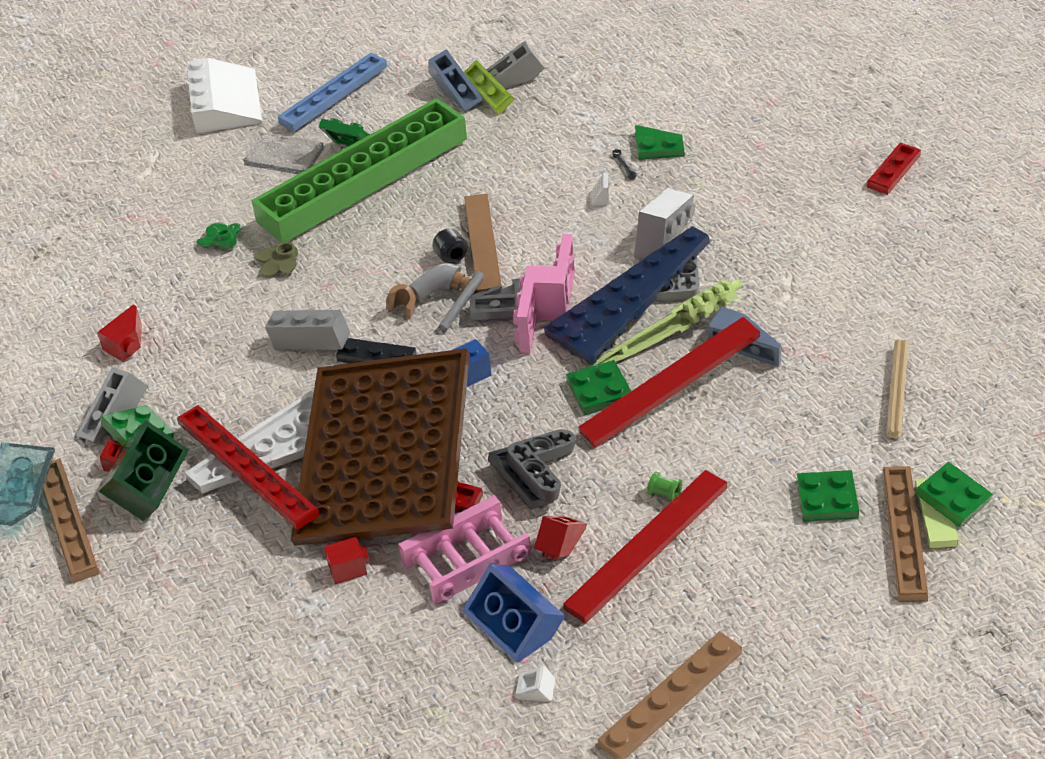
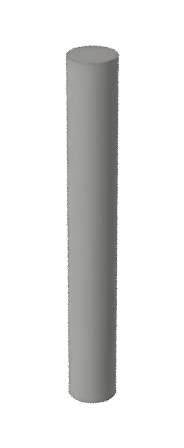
(461, 301)

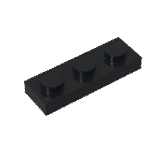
(363, 350)
(498, 461)

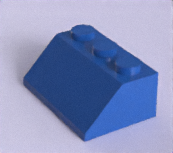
(512, 612)

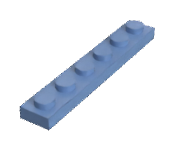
(332, 91)

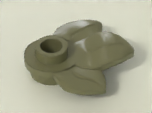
(277, 259)

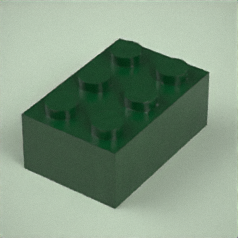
(144, 470)

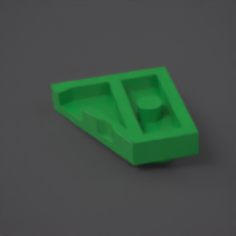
(658, 143)

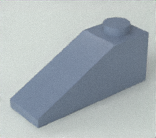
(453, 81)
(763, 349)

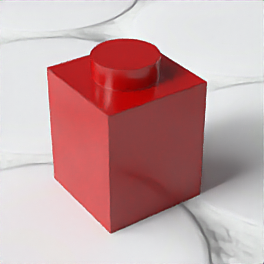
(346, 560)

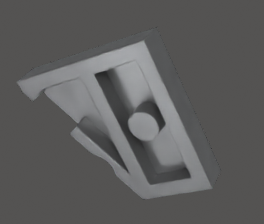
(495, 302)

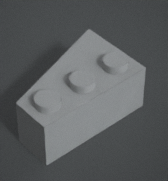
(662, 221)

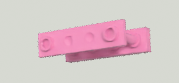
(466, 526)

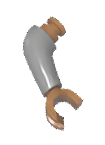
(441, 277)

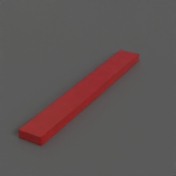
(668, 382)
(248, 467)
(644, 546)

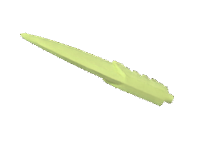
(679, 319)

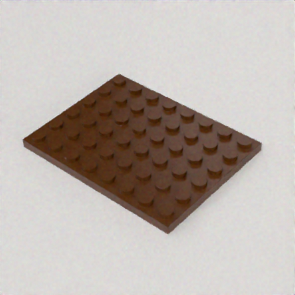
(384, 447)

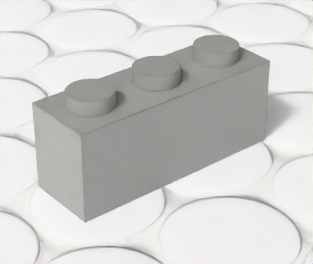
(307, 329)

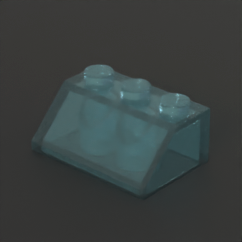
(22, 479)

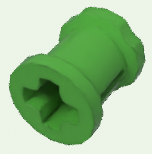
(664, 486)

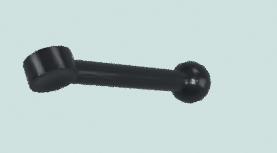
(618, 154)

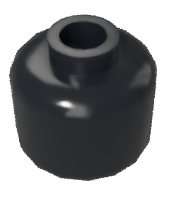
(449, 246)

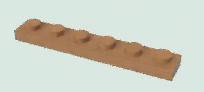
(669, 696)

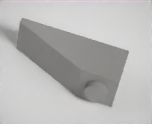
(517, 66)
(118, 393)

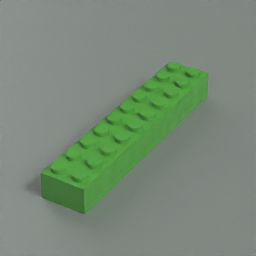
(359, 170)

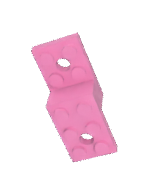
(544, 293)

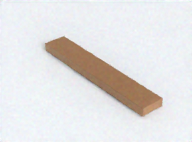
(482, 241)
(68, 524)
(904, 534)

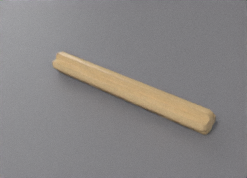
(897, 389)

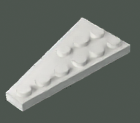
(274, 441)

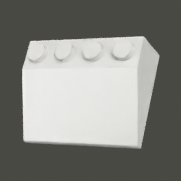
(222, 95)

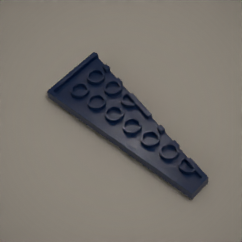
(606, 313)

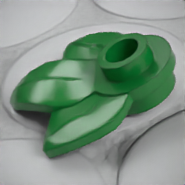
(220, 235)

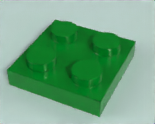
(342, 133)
(597, 386)
(123, 423)
(954, 494)
(827, 495)

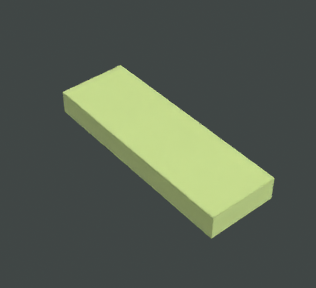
(938, 528)

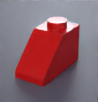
(122, 334)
(558, 536)

